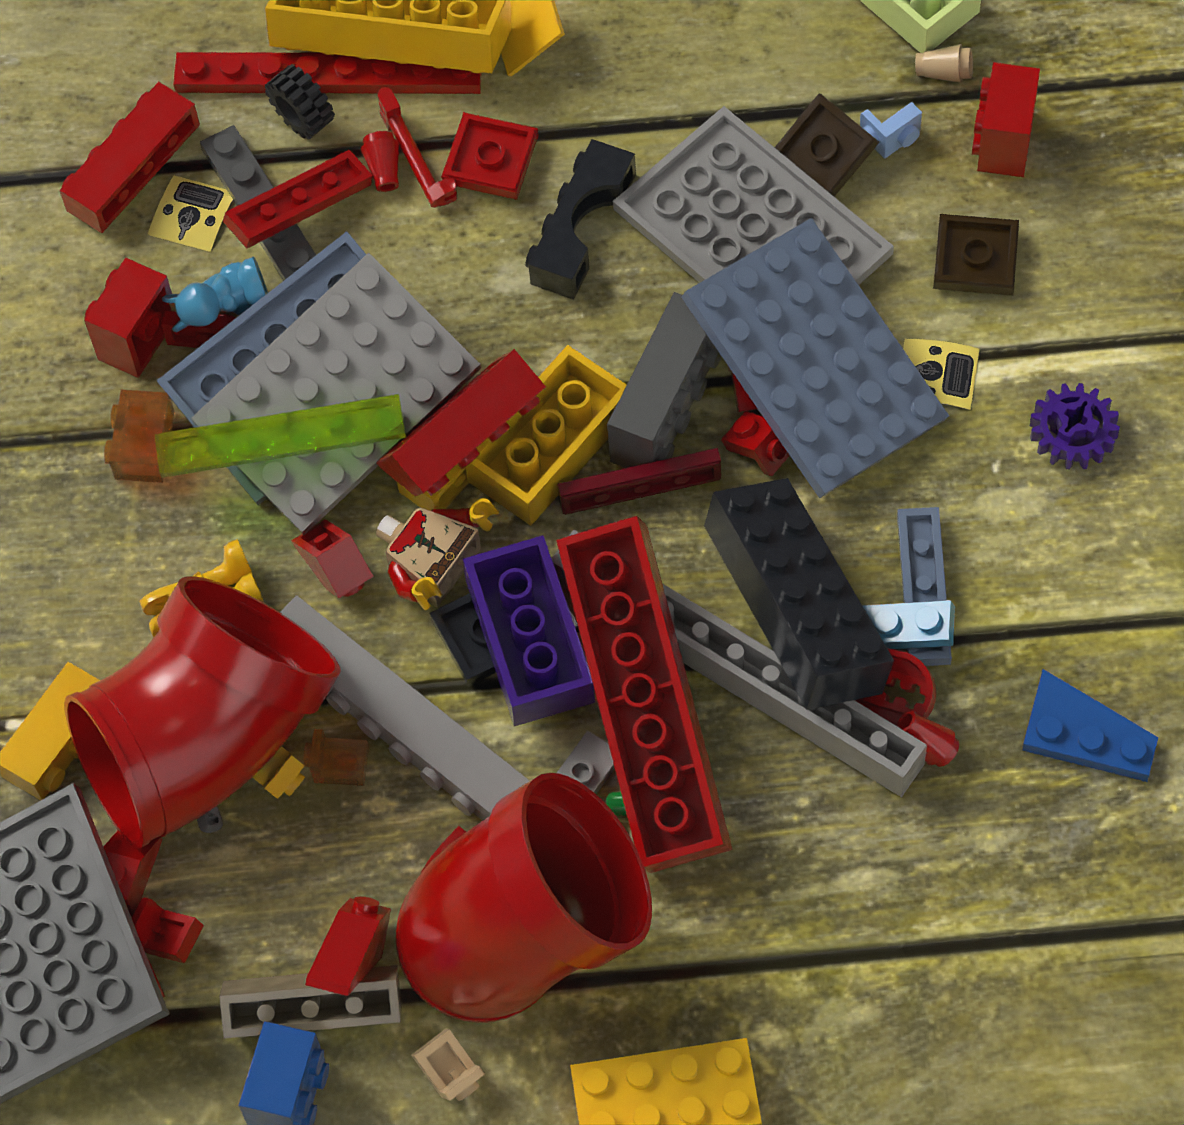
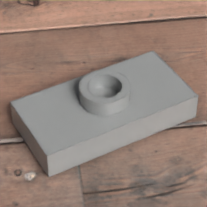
(589, 762)

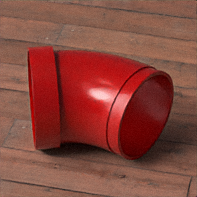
(196, 708)
(523, 903)

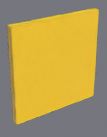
(533, 30)

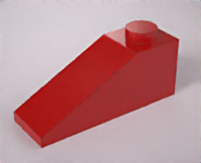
(350, 946)

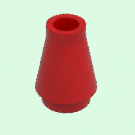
(382, 157)
(940, 740)

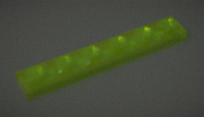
(280, 435)

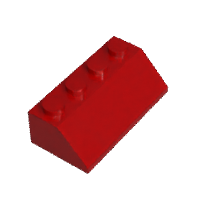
(462, 424)

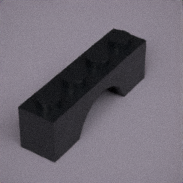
(598, 179)

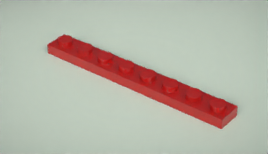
(333, 73)

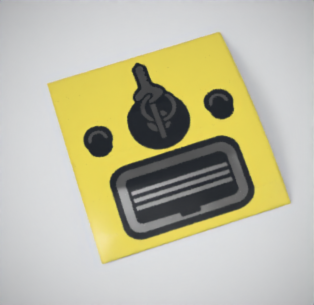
(190, 213)
(946, 369)

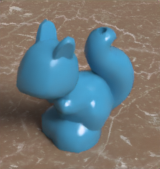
(230, 290)

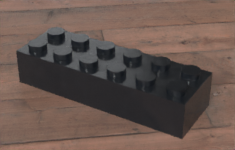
(798, 594)

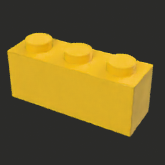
(42, 744)

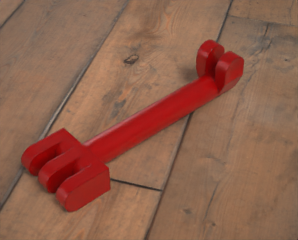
(437, 193)

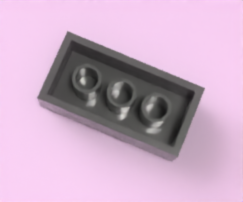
(662, 389)

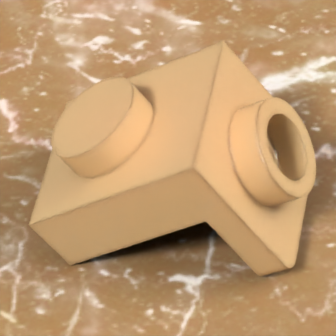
(448, 1066)

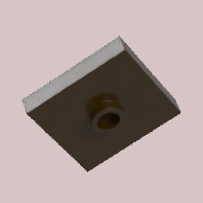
(827, 144)
(976, 254)

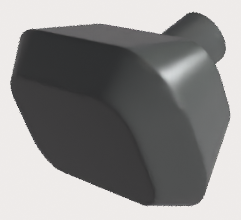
(211, 821)

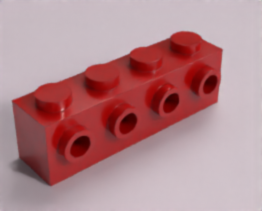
(129, 157)

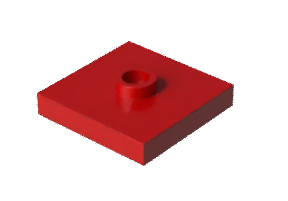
(490, 155)

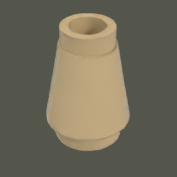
(946, 63)

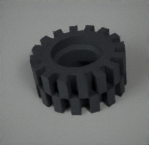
(299, 101)

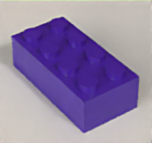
(529, 630)

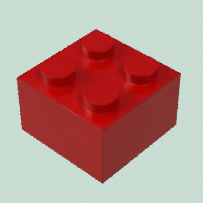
(1005, 119)
(129, 317)

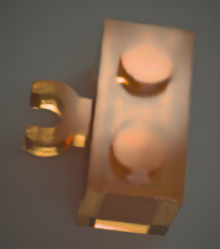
(133, 445)

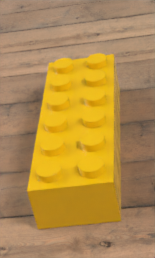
(418, 32)

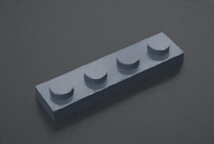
(923, 569)

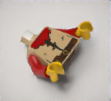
(430, 549)

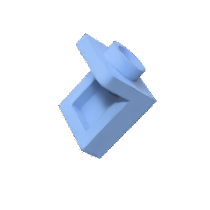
(896, 131)

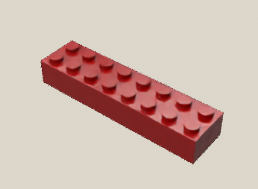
(643, 695)

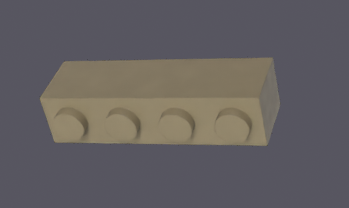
(293, 1004)

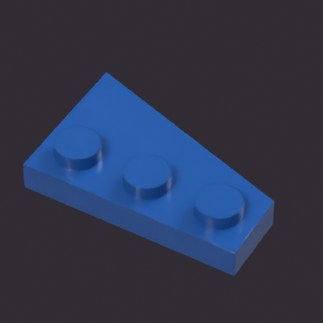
(1085, 732)

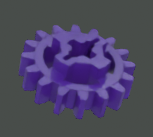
(1084, 439)

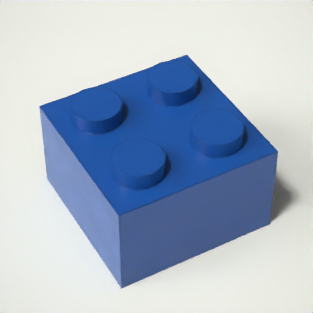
(284, 1077)

